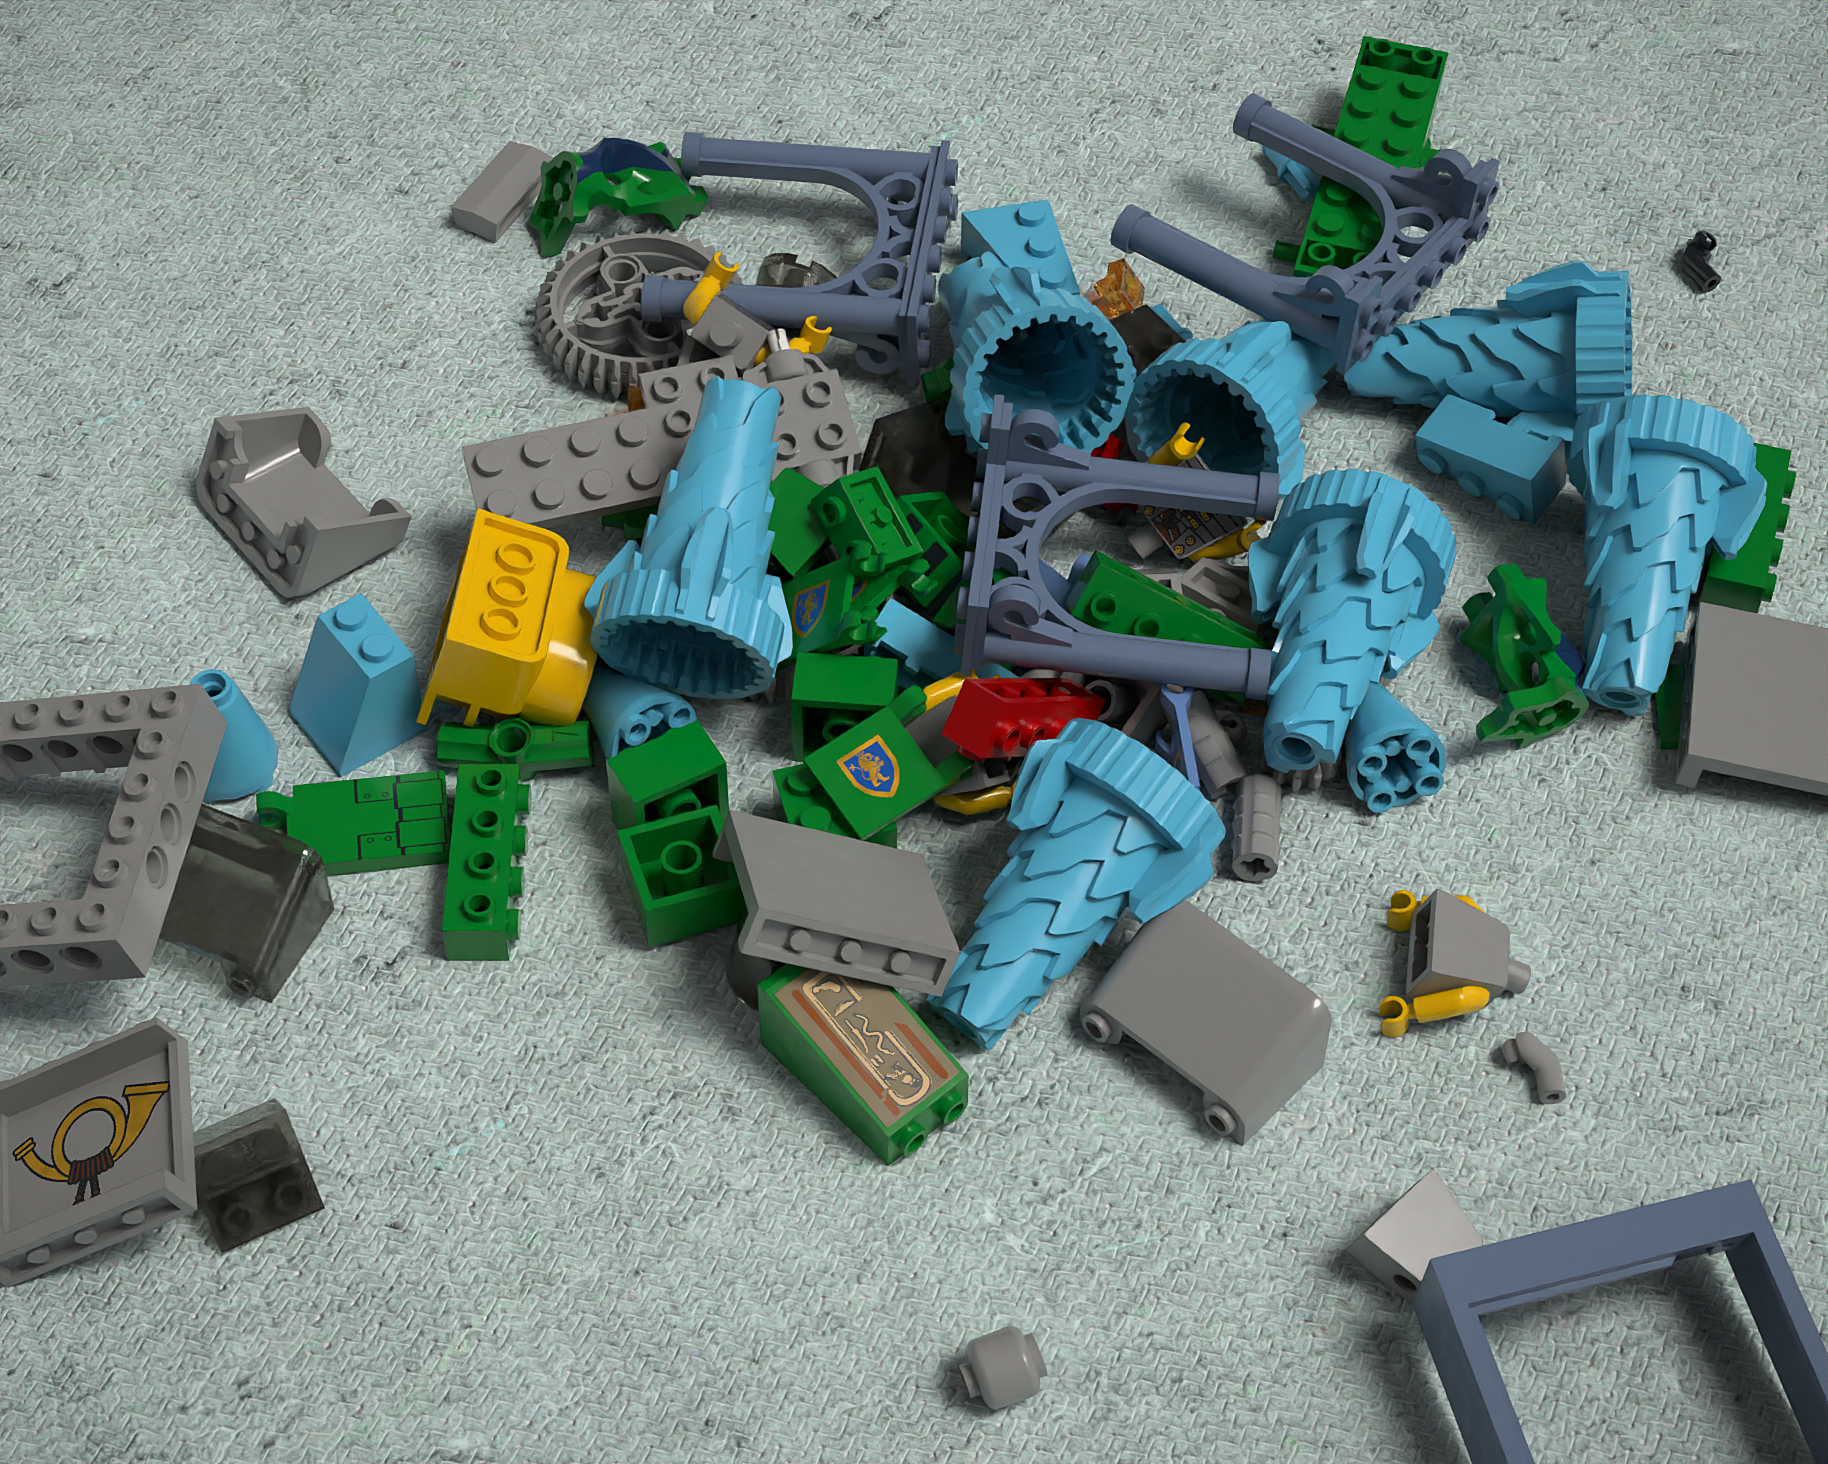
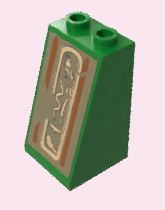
(862, 1056)

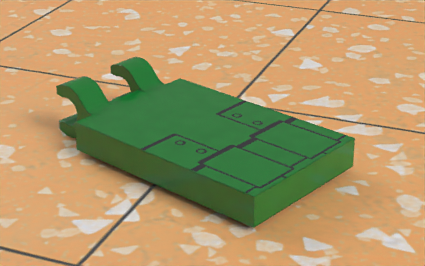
(366, 821)

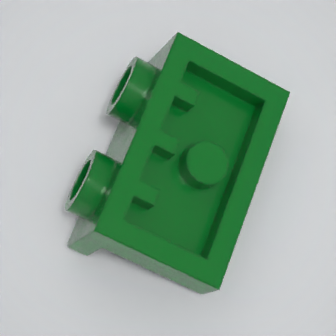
(864, 509)

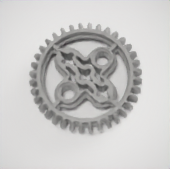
(613, 320)

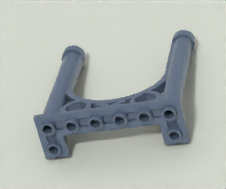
(1336, 306)
(871, 318)
(1019, 618)

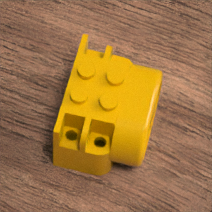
(513, 628)

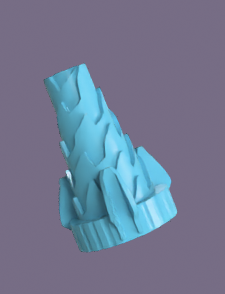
(1035, 350)
(1534, 357)
(1236, 395)
(1658, 493)
(696, 595)
(1353, 599)
(1098, 837)

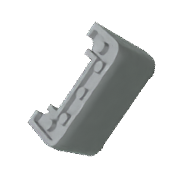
(284, 506)
(1213, 1016)

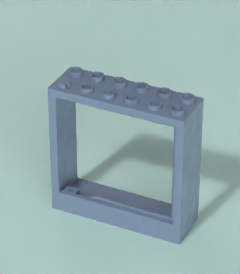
(1601, 1252)

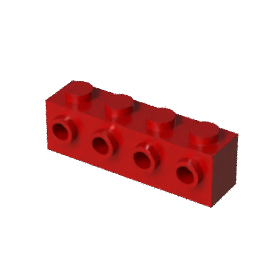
(1009, 714)

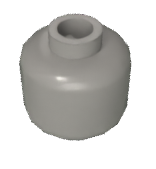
(1003, 1367)

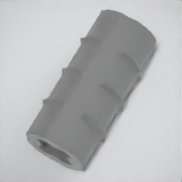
(1215, 756)
(1256, 827)

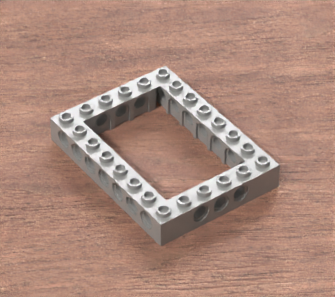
(170, 750)

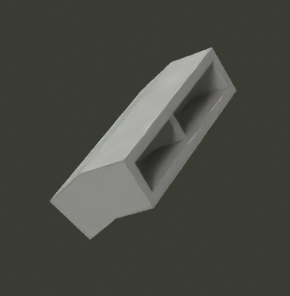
(501, 191)

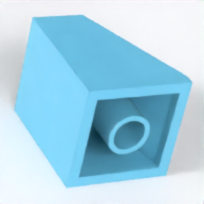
(356, 687)

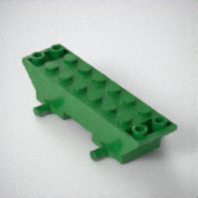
(1387, 116)

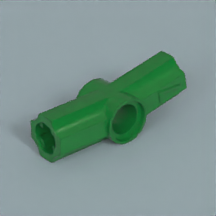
(543, 745)

